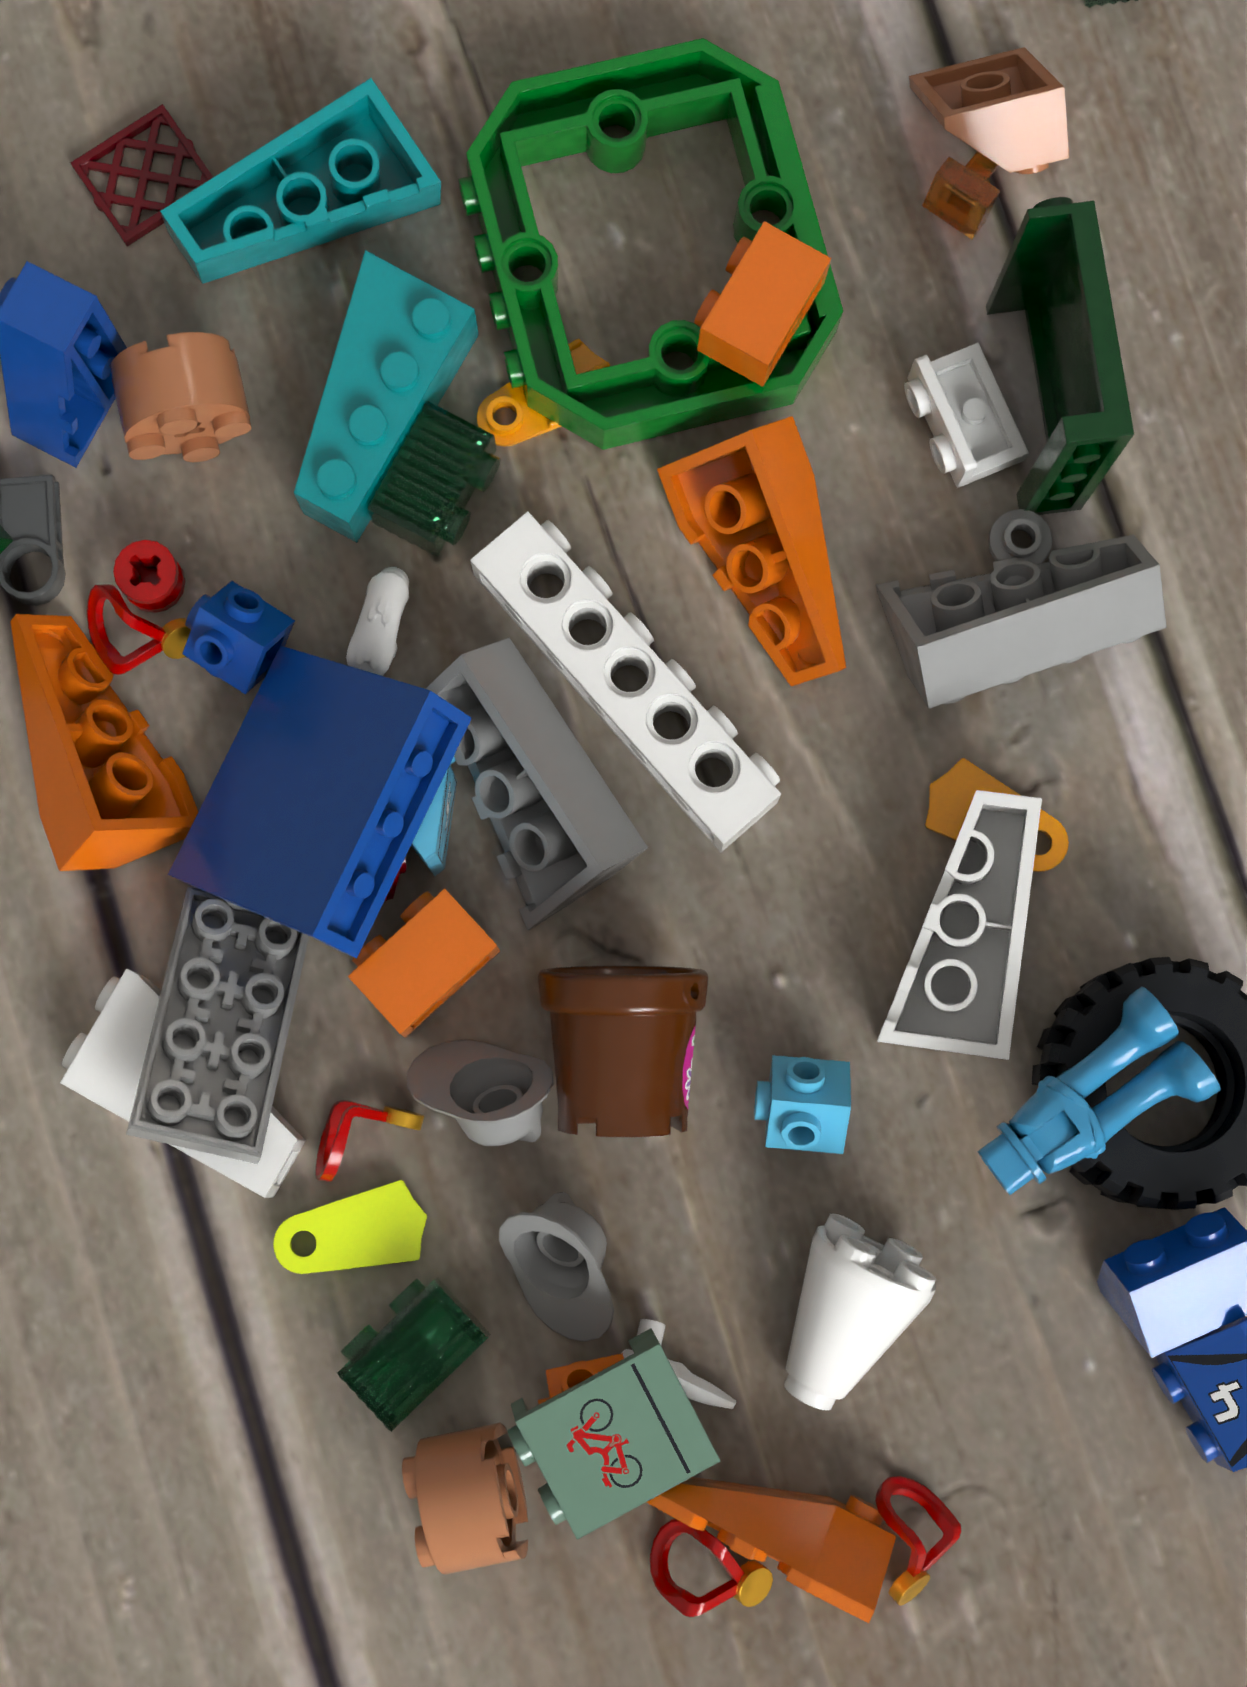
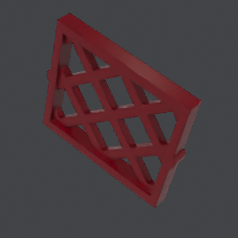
(123, 139)

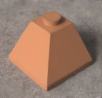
(1001, 108)

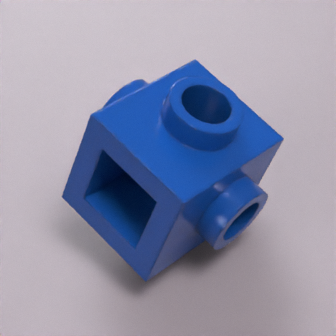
(236, 635)

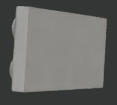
(219, 1030)

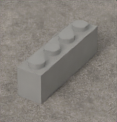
(1022, 616)
(535, 783)

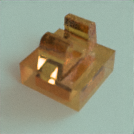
(963, 193)

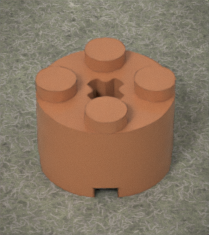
(180, 397)
(466, 1499)

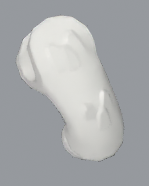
(376, 631)

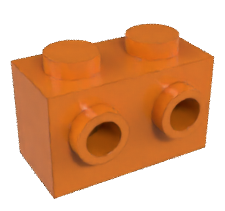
(761, 303)
(422, 961)

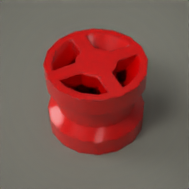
(158, 587)

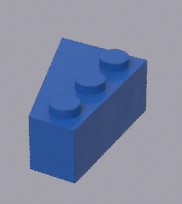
(55, 362)

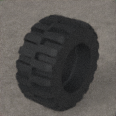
(1216, 1015)

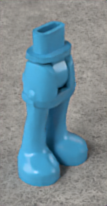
(1060, 1126)

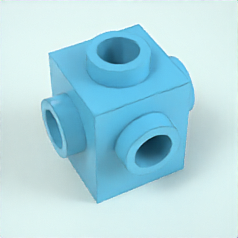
(805, 1104)

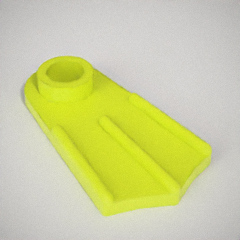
(356, 1232)

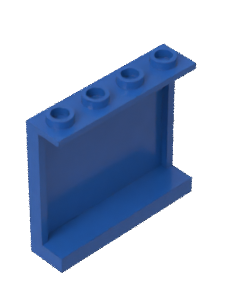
(321, 797)

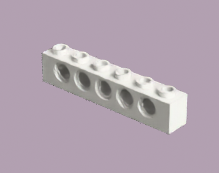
(534, 549)

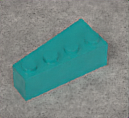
(305, 188)
(391, 358)

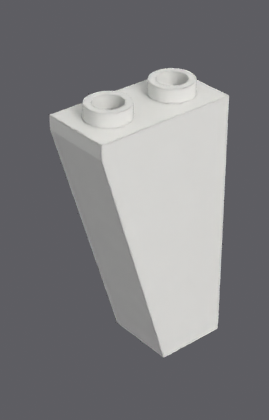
(109, 1065)

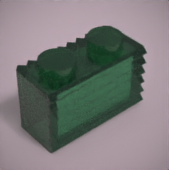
(434, 480)
(412, 1352)

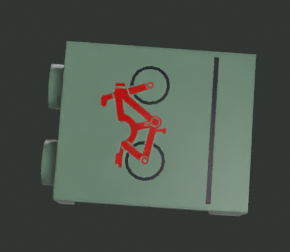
(613, 1439)

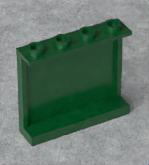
(1063, 286)

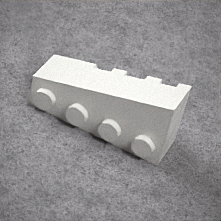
(970, 947)

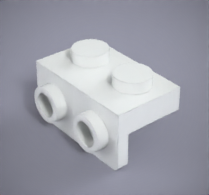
(965, 415)

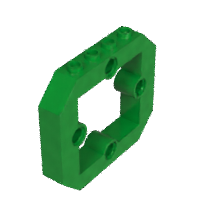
(649, 97)

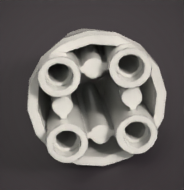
(851, 1309)

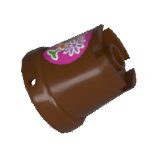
(623, 1045)

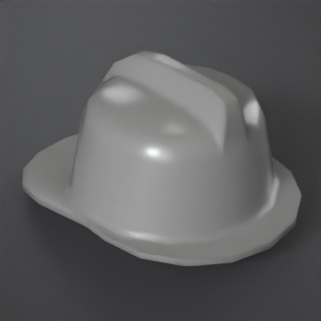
(485, 1089)
(559, 1266)

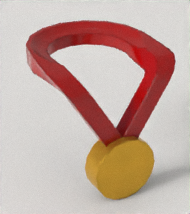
(169, 638)
(337, 1129)
(915, 1578)
(748, 1583)

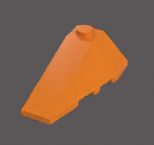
(762, 528)
(93, 767)
(818, 1541)

